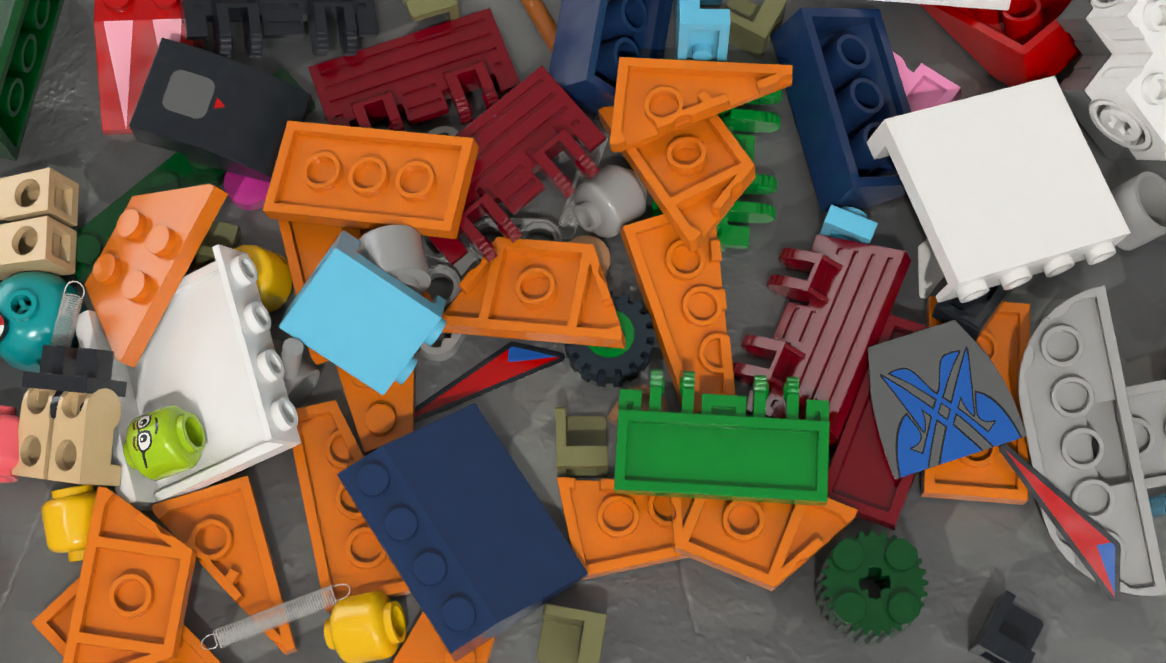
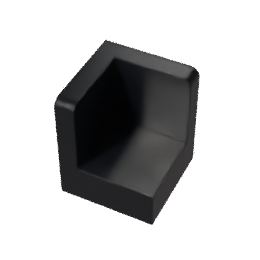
(1007, 633)

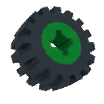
(617, 365)

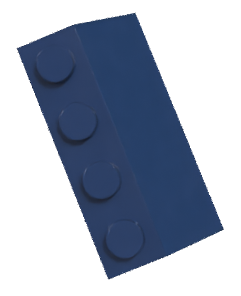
(593, 38)
(839, 97)

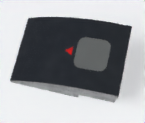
(216, 110)

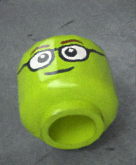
(164, 442)

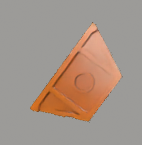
(691, 174)
(147, 263)
(538, 295)
(755, 539)
(129, 588)

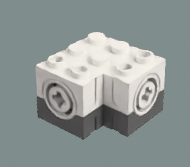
(1121, 76)

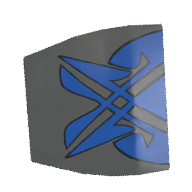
(938, 399)

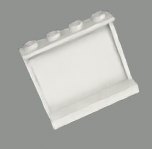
(1003, 187)
(212, 361)

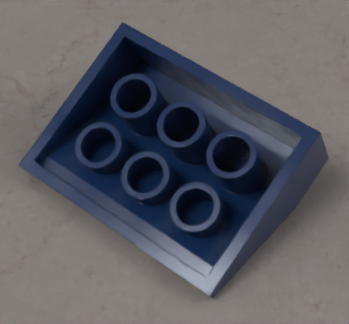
(462, 528)

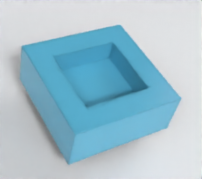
(848, 224)

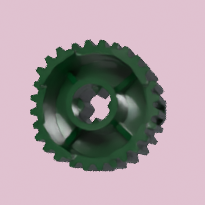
(888, 562)

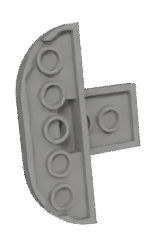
(1095, 433)

